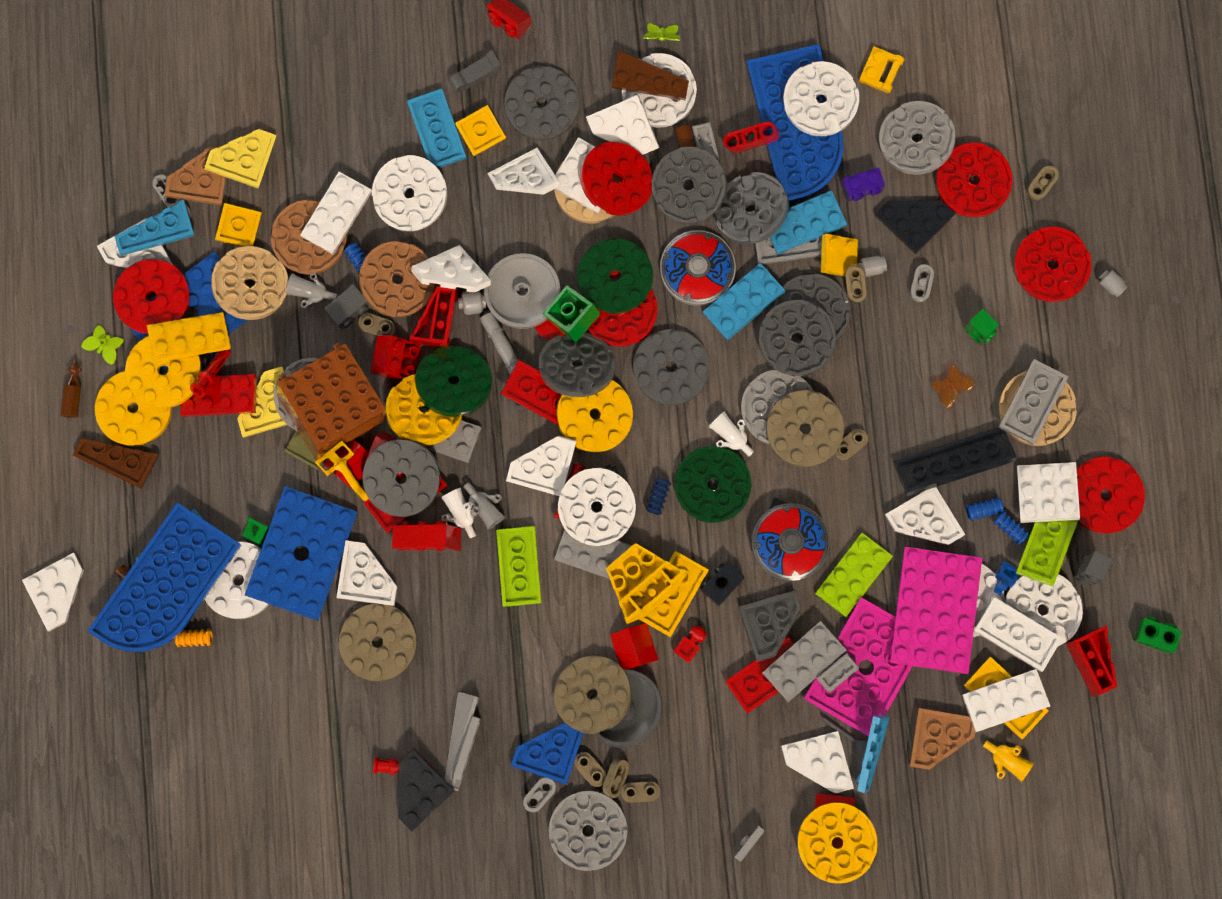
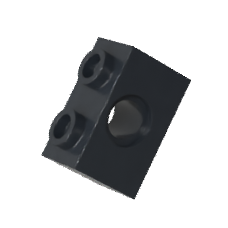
(716, 594)

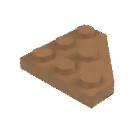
(195, 183)
(938, 736)

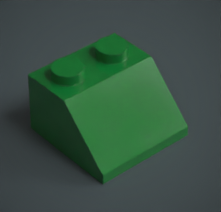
(571, 313)

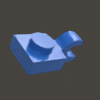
(1007, 577)

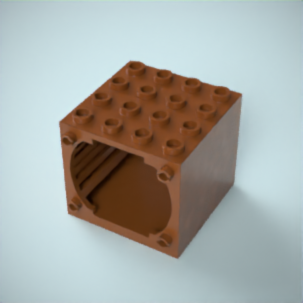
(330, 401)

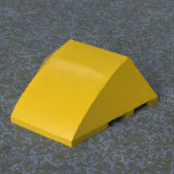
(642, 581)

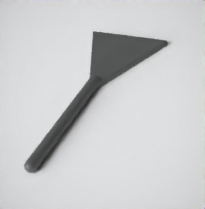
(861, 745)

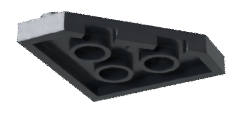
(915, 221)
(419, 789)

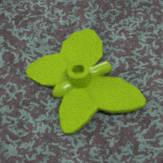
(664, 33)
(103, 343)

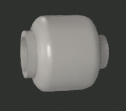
(472, 302)

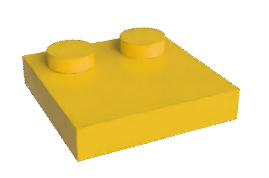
(480, 130)
(238, 226)
(838, 254)

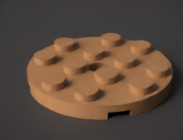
(292, 249)
(377, 281)

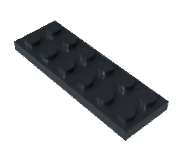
(955, 461)

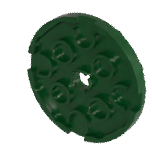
(620, 257)
(449, 398)
(718, 465)

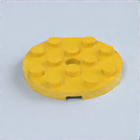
(156, 389)
(411, 423)
(120, 424)
(599, 433)
(816, 846)

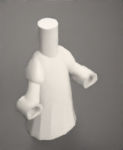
(735, 438)
(460, 510)

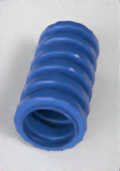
(355, 254)
(985, 508)
(1011, 528)

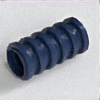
(658, 496)

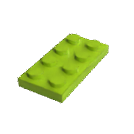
(1046, 550)
(518, 566)
(853, 575)

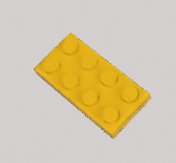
(188, 337)
(669, 613)
(991, 673)

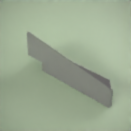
(462, 738)

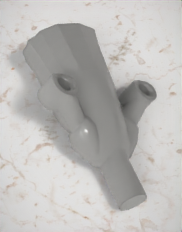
(303, 288)
(483, 507)

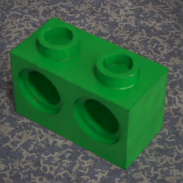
(982, 327)
(1157, 639)

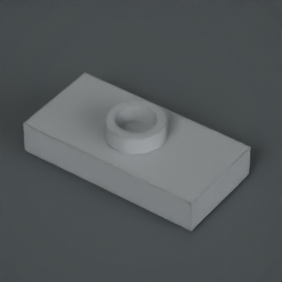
(704, 138)
(837, 673)
(748, 842)

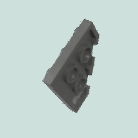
(769, 623)

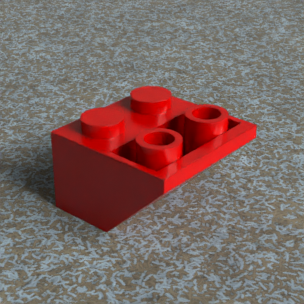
(508, 17)
(394, 357)

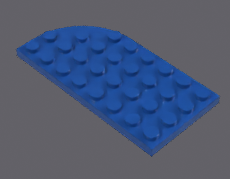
(798, 159)
(165, 584)

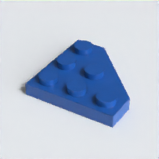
(550, 753)

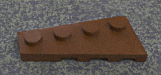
(641, 77)
(125, 463)

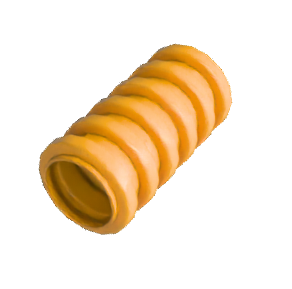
(194, 638)

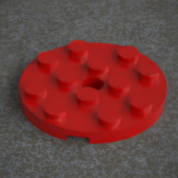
(598, 181)
(972, 199)
(1056, 245)
(146, 277)
(626, 328)
(1125, 491)

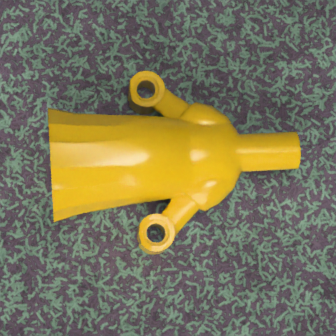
(1010, 759)

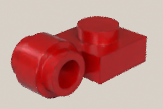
(687, 648)

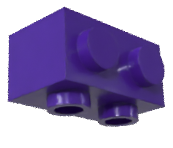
(863, 184)

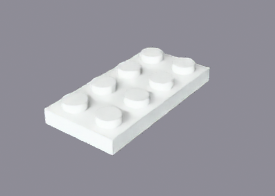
(336, 213)
(1017, 634)
(1005, 700)

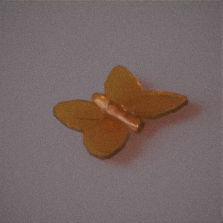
(951, 385)

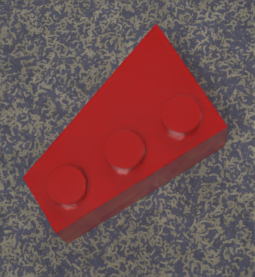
(437, 320)
(426, 536)
(1094, 661)

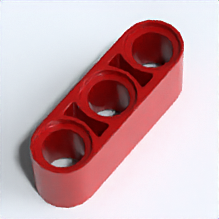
(759, 140)

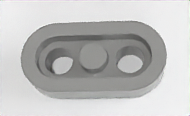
(922, 284)
(539, 794)

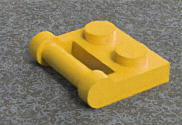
(875, 67)

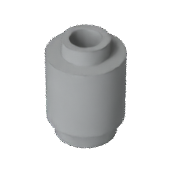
(874, 265)
(1112, 283)

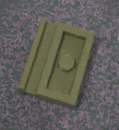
(300, 451)

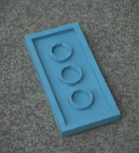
(436, 129)
(808, 222)
(744, 301)

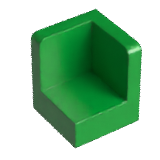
(255, 531)

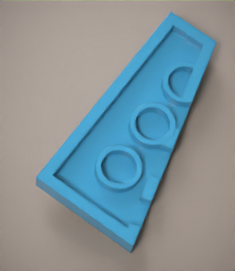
(164, 228)
(872, 753)

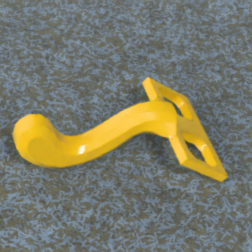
(341, 465)

